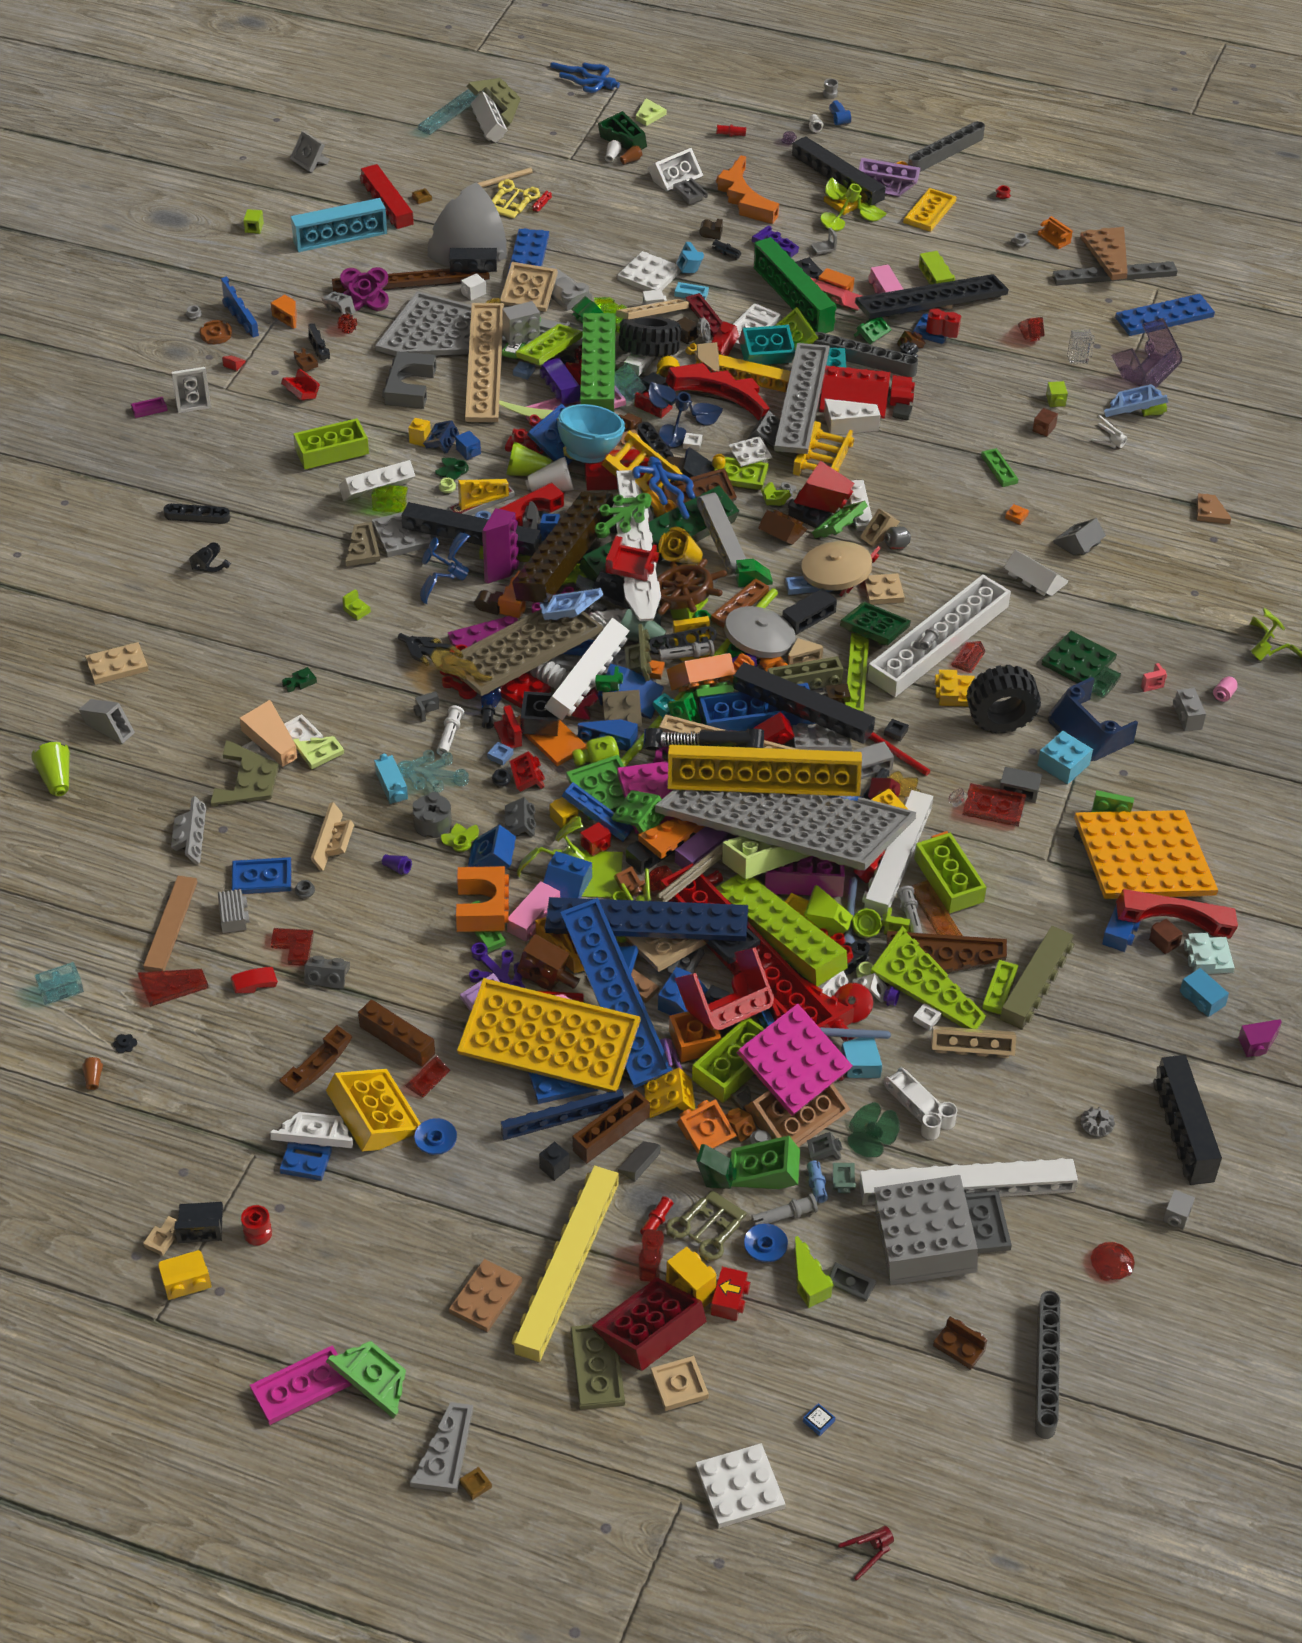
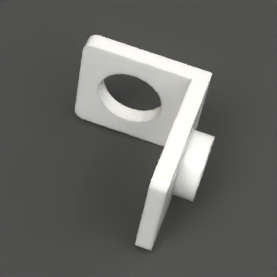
(870, 982)

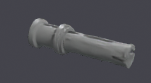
(694, 650)
(909, 906)
(794, 1208)

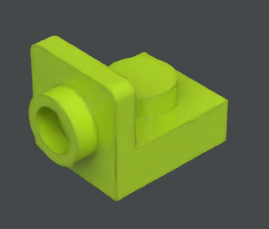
(355, 606)
(894, 923)

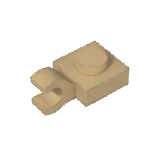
(161, 1238)

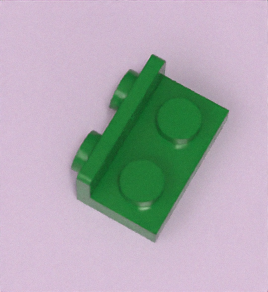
(873, 330)
(685, 708)

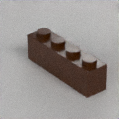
(396, 1033)
(611, 1126)

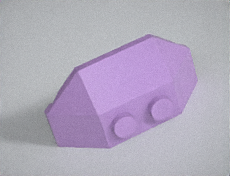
(894, 176)

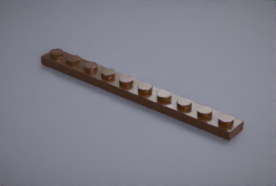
(419, 278)

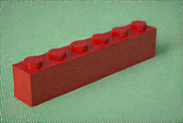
(381, 187)

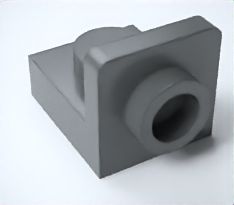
(426, 703)
(824, 1146)

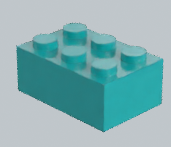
(767, 344)

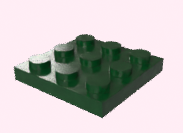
(875, 623)
(1078, 658)

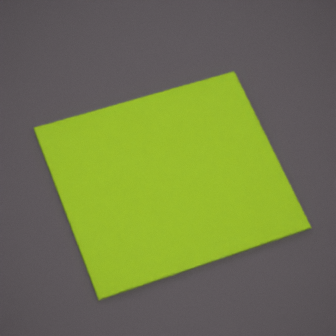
(604, 868)

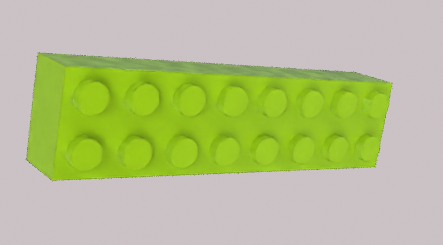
(787, 931)

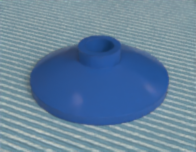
(433, 1130)
(769, 1236)

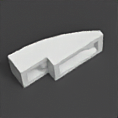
(639, 363)

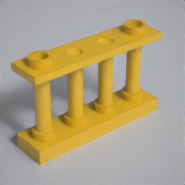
(613, 463)
(801, 463)

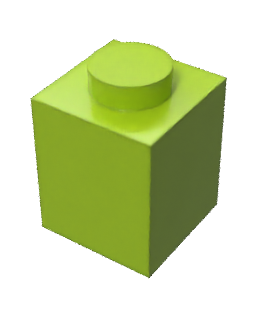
(253, 221)
(1056, 394)

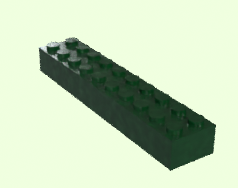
(694, 525)

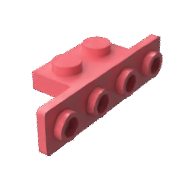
(839, 295)

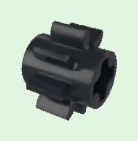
(909, 348)

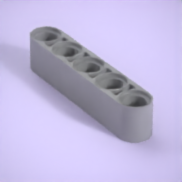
(720, 530)

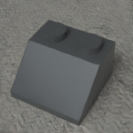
(1081, 537)

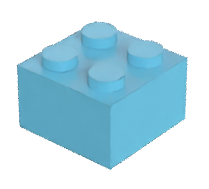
(1065, 757)

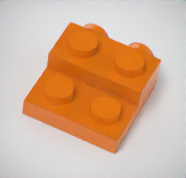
(706, 1125)

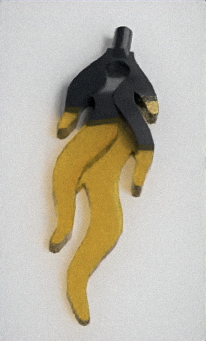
(440, 656)

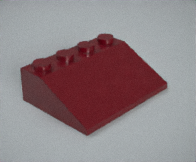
(650, 1323)

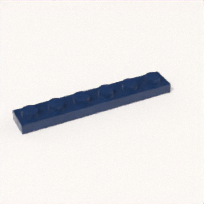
(560, 1114)

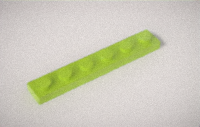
(857, 670)

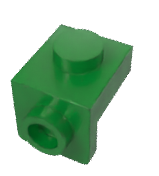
(609, 682)

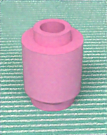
(1225, 689)

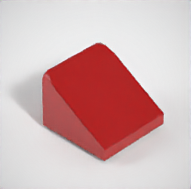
(233, 362)

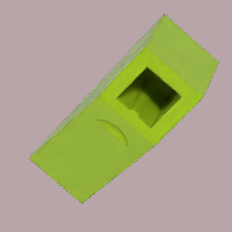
(810, 1279)

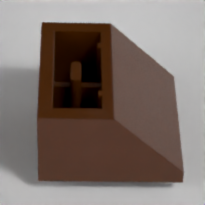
(782, 526)

